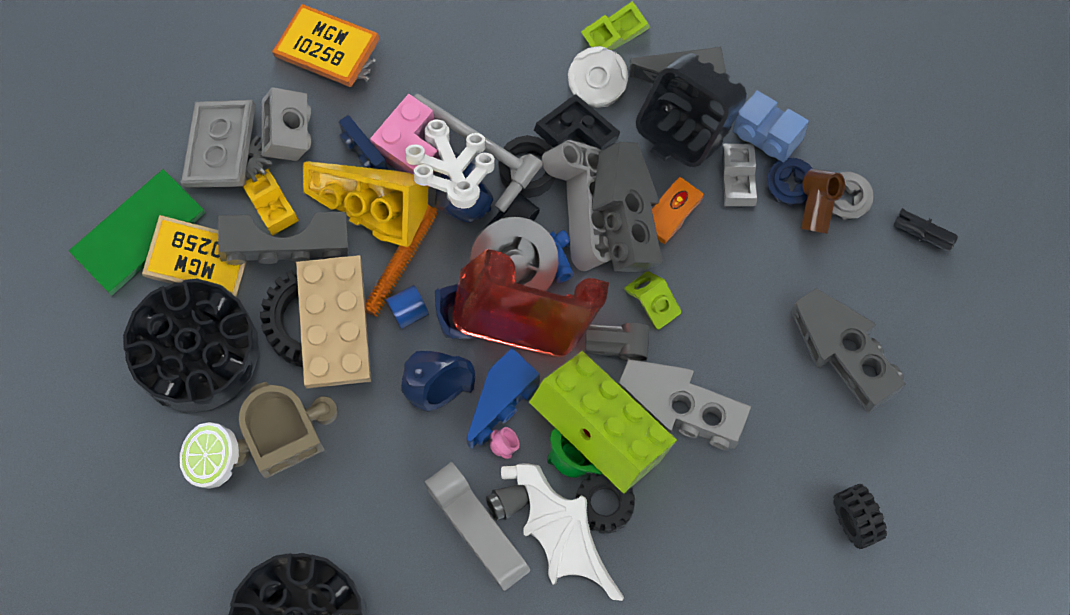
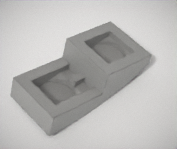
(739, 175)

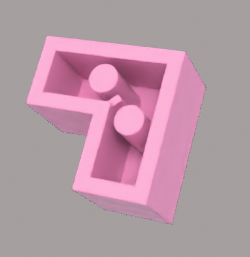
(402, 129)

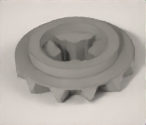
(860, 203)

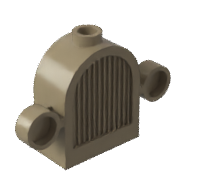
(280, 428)

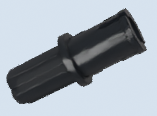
(925, 230)

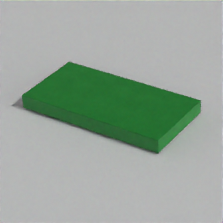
(123, 239)

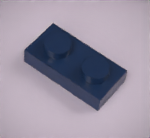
(354, 138)

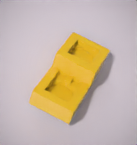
(270, 203)

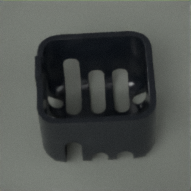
(710, 87)

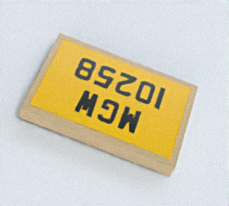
(189, 252)

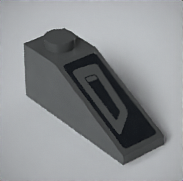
(648, 67)

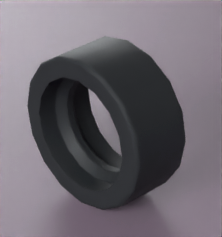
(521, 145)

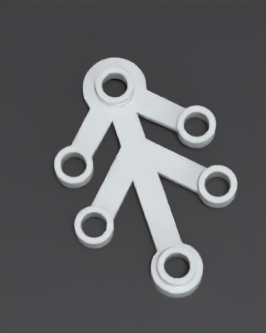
(460, 191)

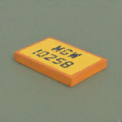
(326, 45)

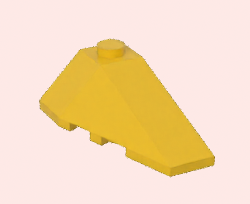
(376, 198)

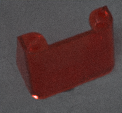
(519, 315)

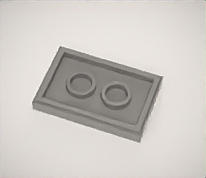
(218, 144)

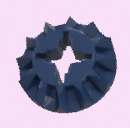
(780, 172)

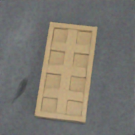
(333, 322)

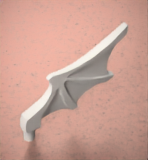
(561, 529)

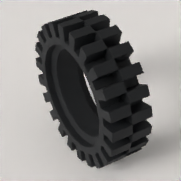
(273, 319)

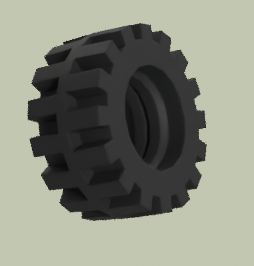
(860, 516)
(610, 522)

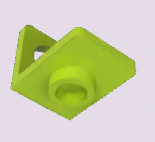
(655, 299)

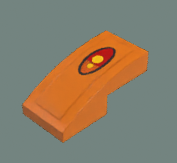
(674, 208)

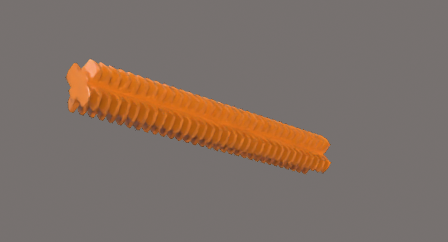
(397, 264)

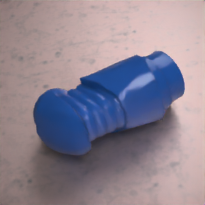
(564, 269)

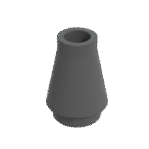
(507, 501)

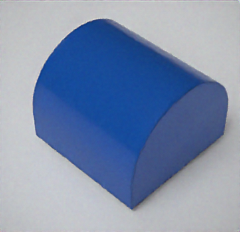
(407, 306)

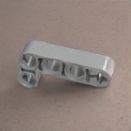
(587, 230)
(476, 526)

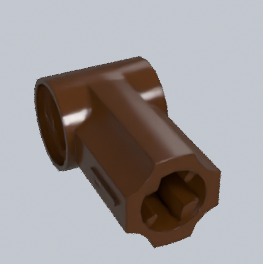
(822, 191)

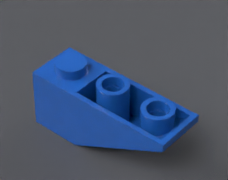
(503, 389)

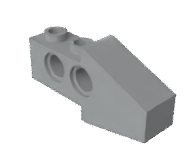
(661, 385)

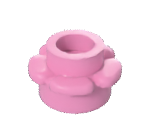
(504, 442)

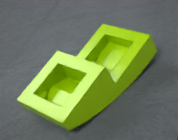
(616, 29)

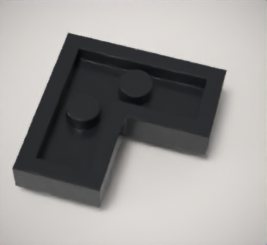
(577, 119)

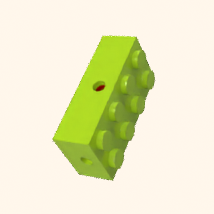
(602, 421)

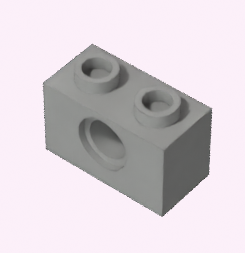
(277, 138)

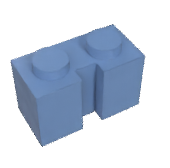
(769, 127)

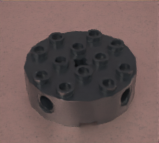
(195, 315)
(297, 587)

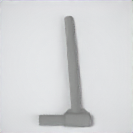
(522, 169)

